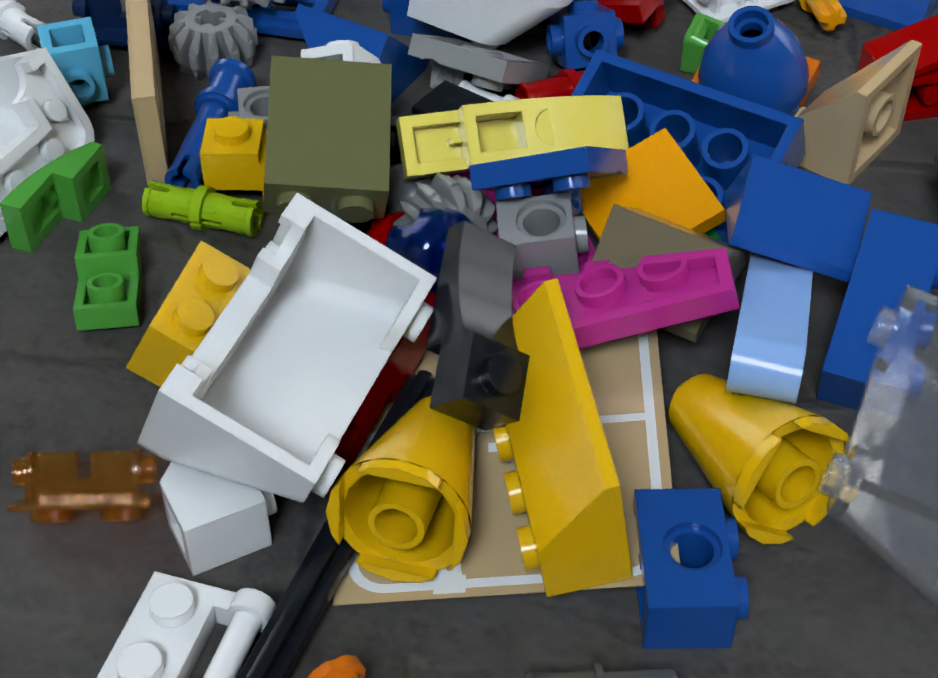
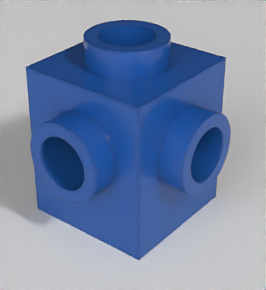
(571, 25)

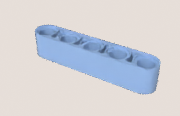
(771, 331)

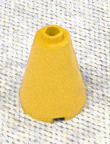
(758, 454)
(409, 497)

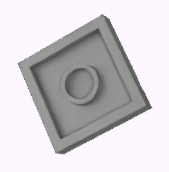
(462, 60)

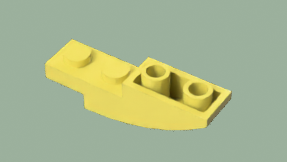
(507, 130)

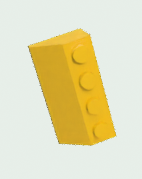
(561, 459)

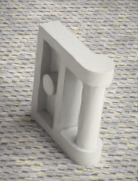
(175, 624)

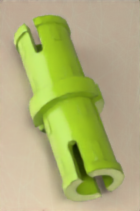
(202, 208)

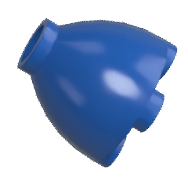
(756, 61)

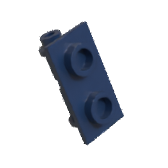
(111, 22)

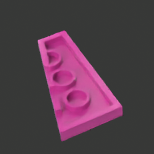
(631, 301)

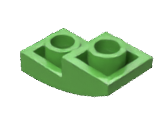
(108, 277)

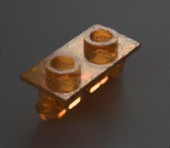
(56, 489)

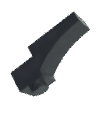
(472, 331)

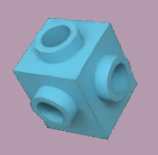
(79, 57)

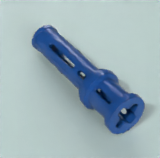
(211, 102)

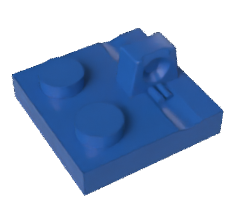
(554, 171)

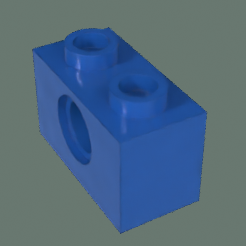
(700, 597)

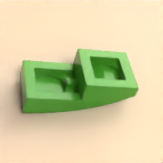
(61, 189)

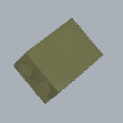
(329, 136)

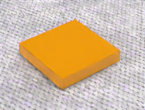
(658, 182)

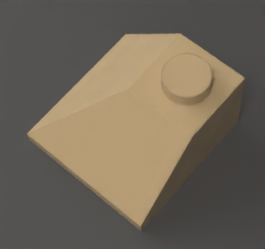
(859, 115)

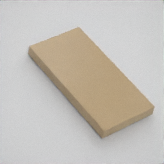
(147, 89)

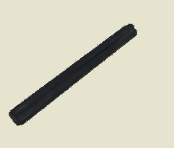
(319, 573)

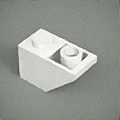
(215, 516)

